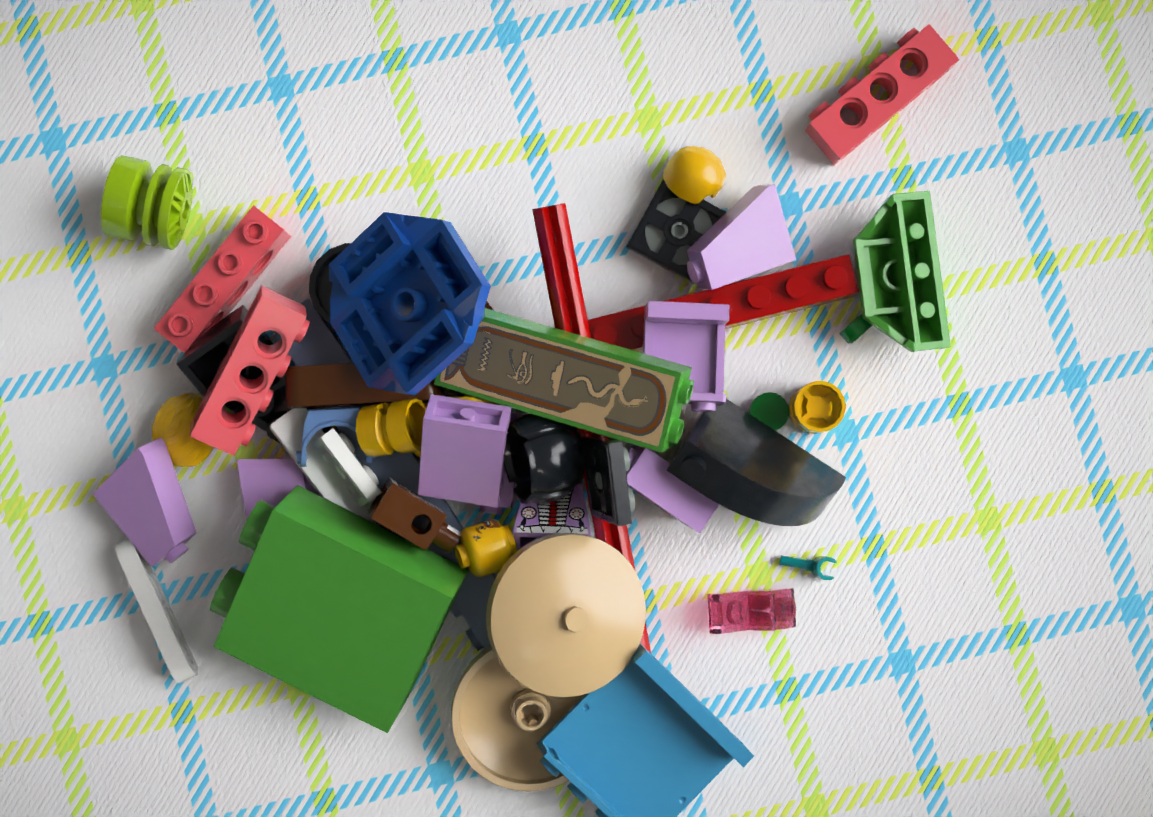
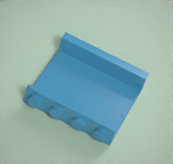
(640, 744)

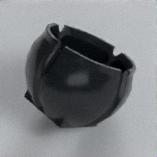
(543, 458)

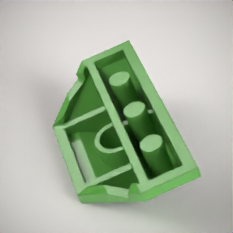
(902, 273)

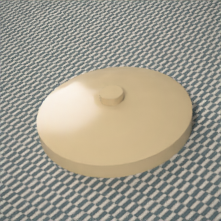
(565, 614)
(500, 725)

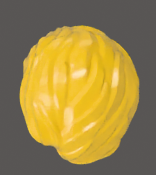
(173, 426)

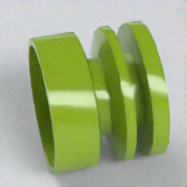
(146, 202)

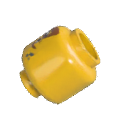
(485, 547)

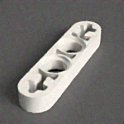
(157, 612)

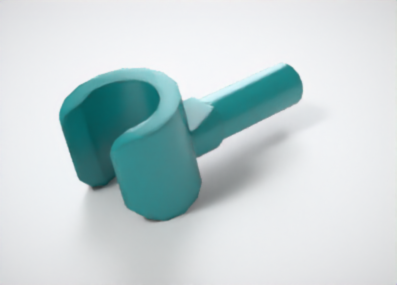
(808, 565)

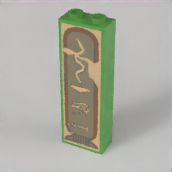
(573, 380)

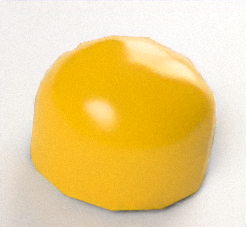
(694, 174)

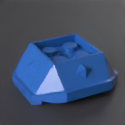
(374, 296)

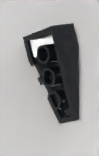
(206, 355)

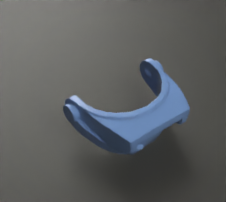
(321, 418)

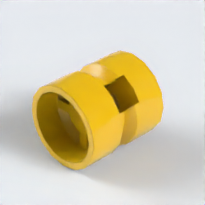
(817, 407)
(390, 427)

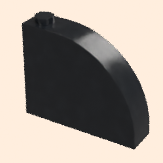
(754, 469)

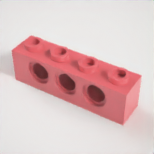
(932, 59)
(223, 279)
(267, 312)

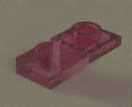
(751, 610)

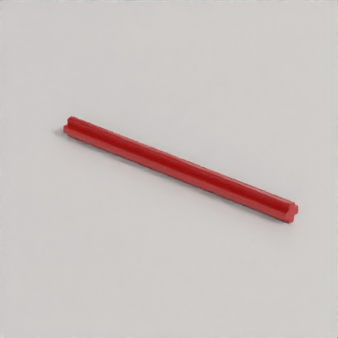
(570, 315)

